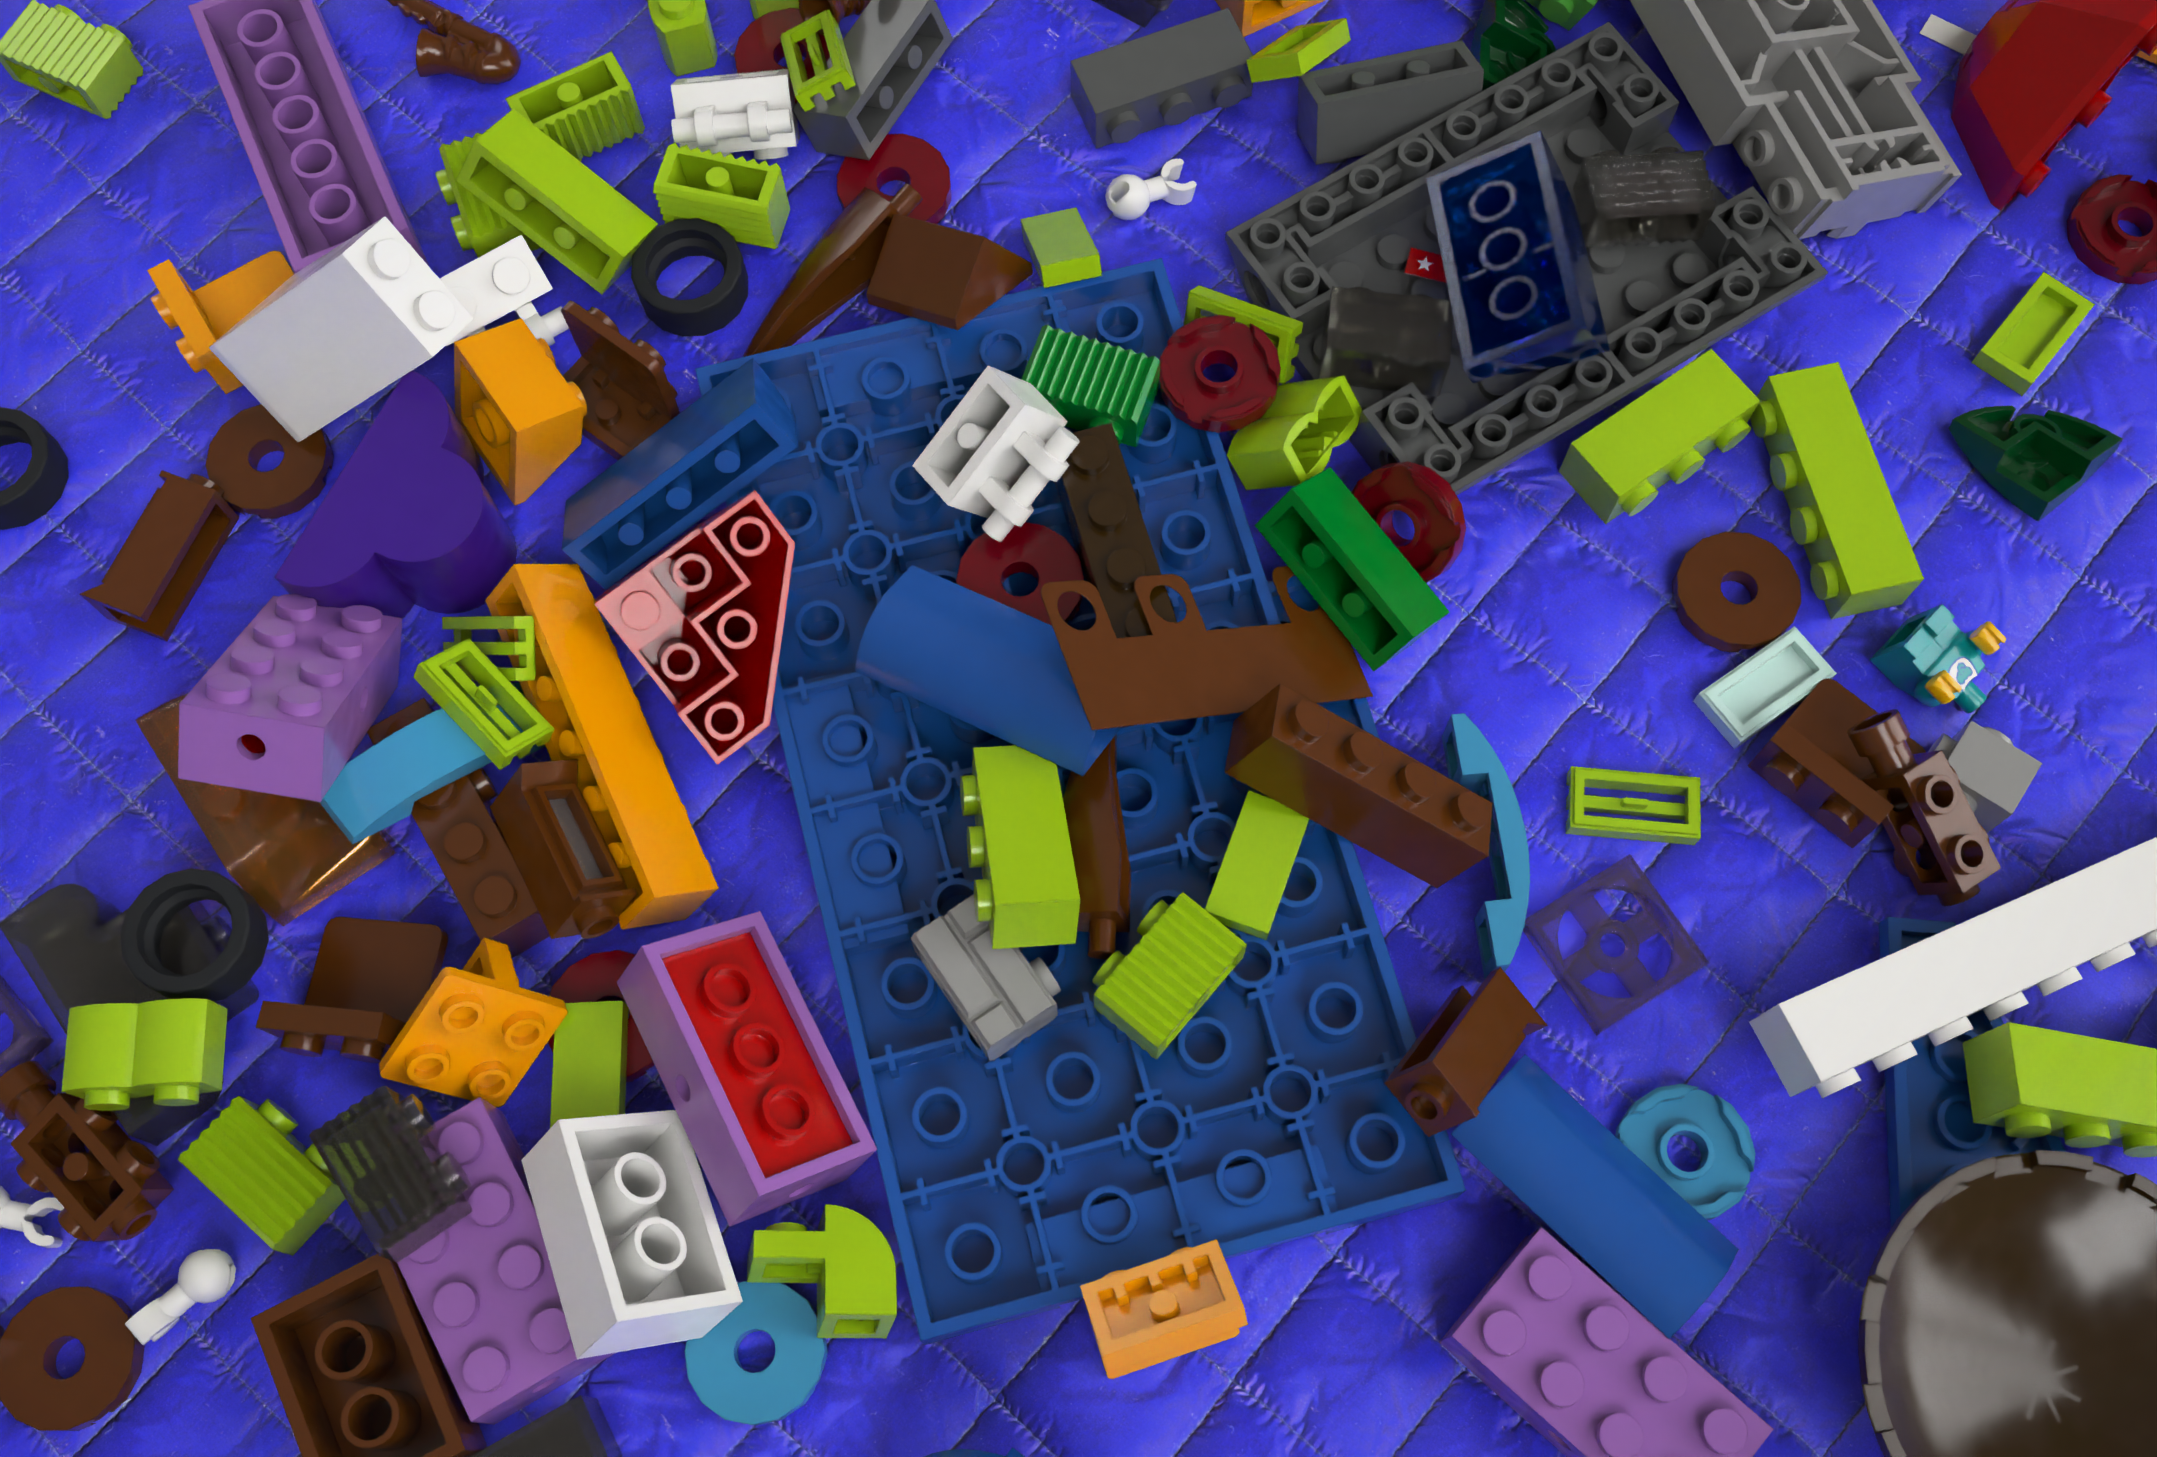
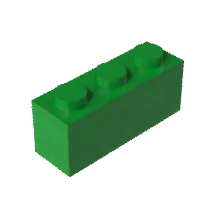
(1351, 568)

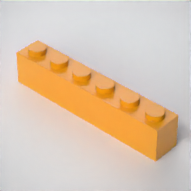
(602, 725)

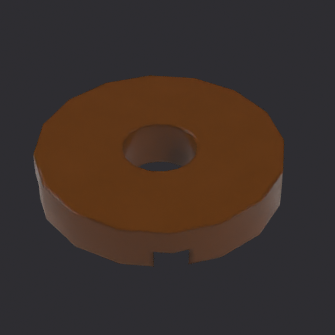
(274, 493)
(1758, 567)
(29, 1351)

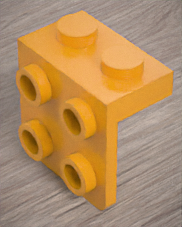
(214, 308)

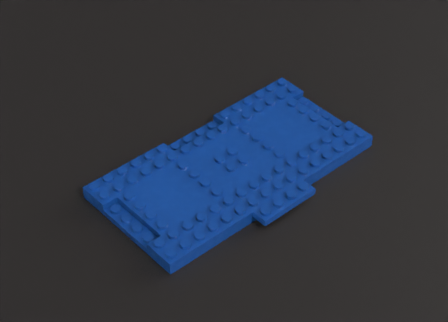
(1075, 1141)

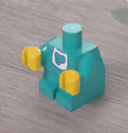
(1937, 659)

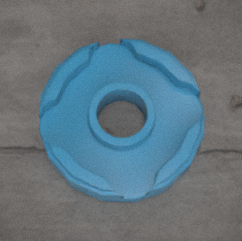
(1712, 1125)
(788, 1380)

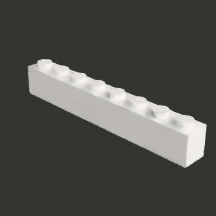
(1961, 971)

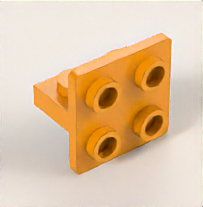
(474, 1030)

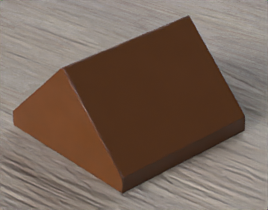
(941, 272)

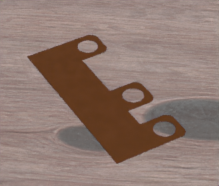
(1195, 670)

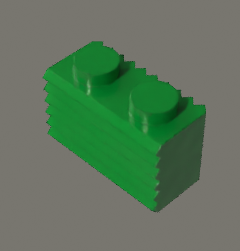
(1094, 382)

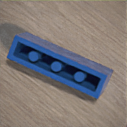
(678, 475)
(980, 667)
(1598, 1196)

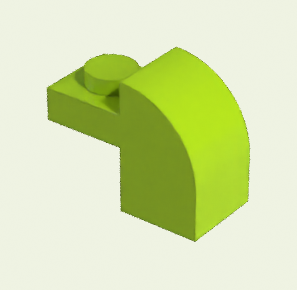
(847, 1262)

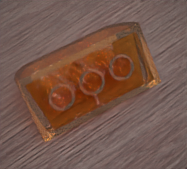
(271, 844)

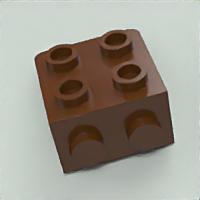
(620, 383)
(1819, 767)
(360, 988)

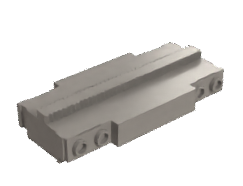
(1810, 104)

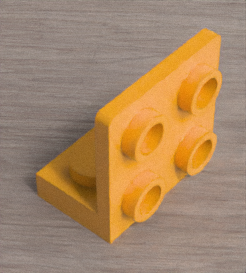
(1163, 1309)

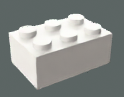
(629, 1232)

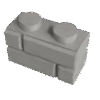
(989, 988)

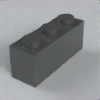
(890, 58)
(1161, 78)
(1375, 100)

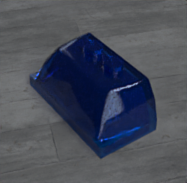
(1515, 262)

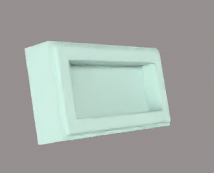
(1763, 687)

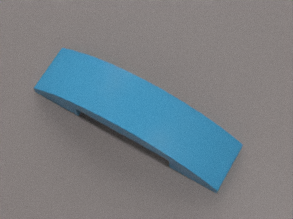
(1478, 768)
(400, 769)

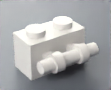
(736, 113)
(501, 284)
(997, 451)

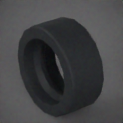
(677, 241)
(44, 478)
(156, 908)

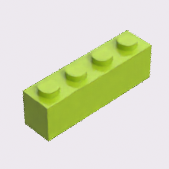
(1835, 492)

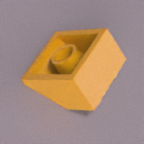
(516, 406)

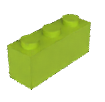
(555, 200)
(1659, 437)
(1021, 847)
(2064, 1087)

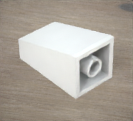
(342, 330)

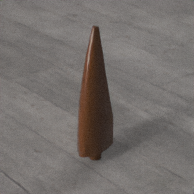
(833, 269)
(1099, 852)

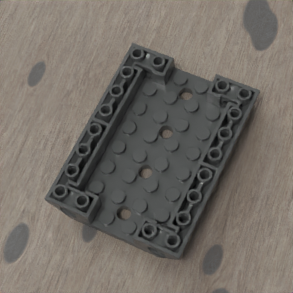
(1653, 298)

